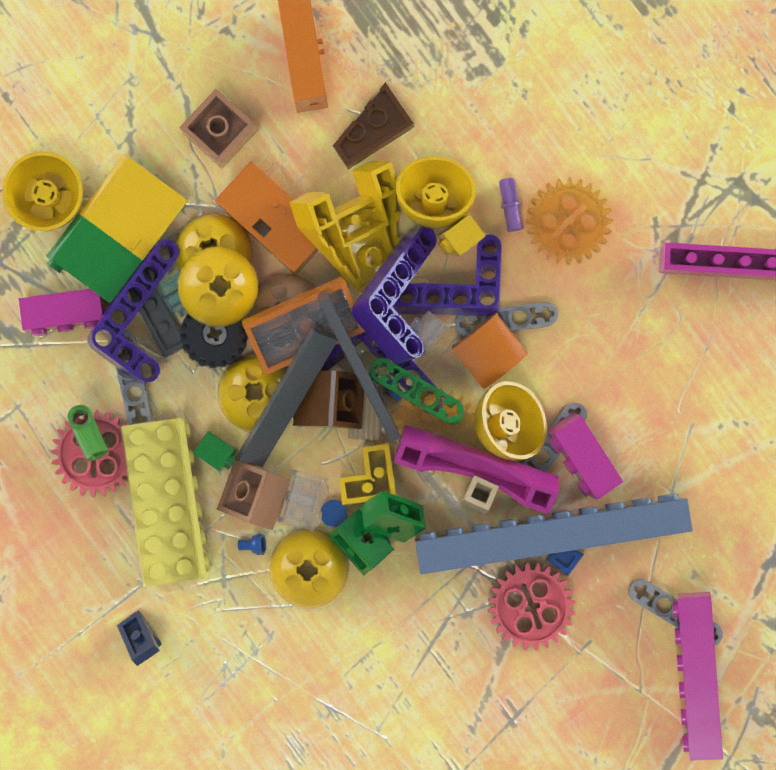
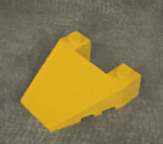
(359, 232)

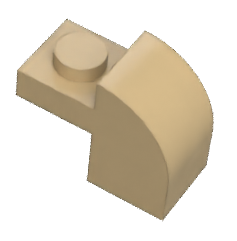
(479, 494)

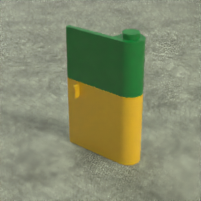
(116, 228)

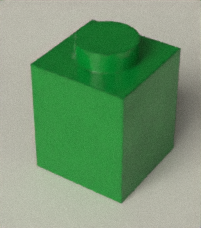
(216, 452)

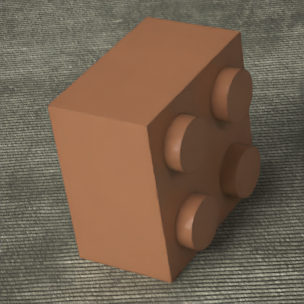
(218, 128)

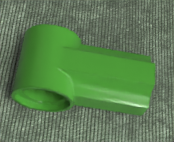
(87, 434)

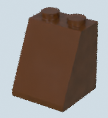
(332, 402)

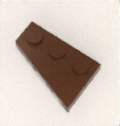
(374, 128)

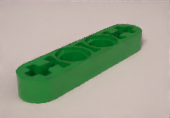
(418, 389)

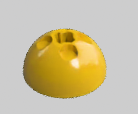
(37, 178)
(435, 191)
(212, 228)
(211, 306)
(233, 391)
(510, 421)
(321, 556)

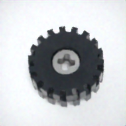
(207, 351)

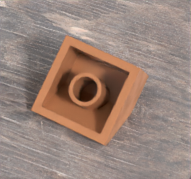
(253, 494)

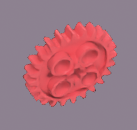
(70, 453)
(553, 597)

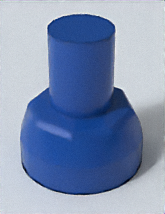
(256, 544)

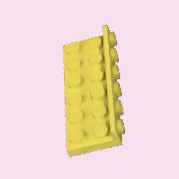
(164, 501)

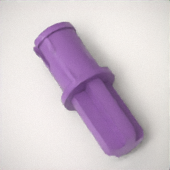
(511, 204)

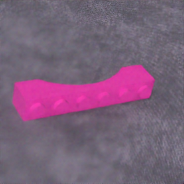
(434, 453)

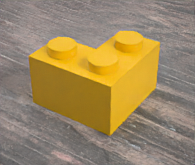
(377, 476)

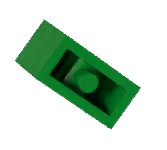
(393, 516)
(363, 555)

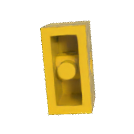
(460, 236)

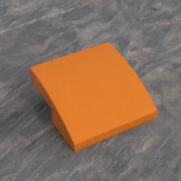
(489, 350)

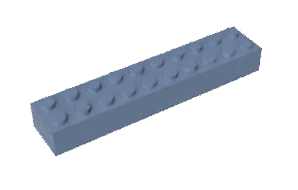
(553, 535)

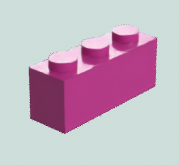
(61, 311)
(584, 456)

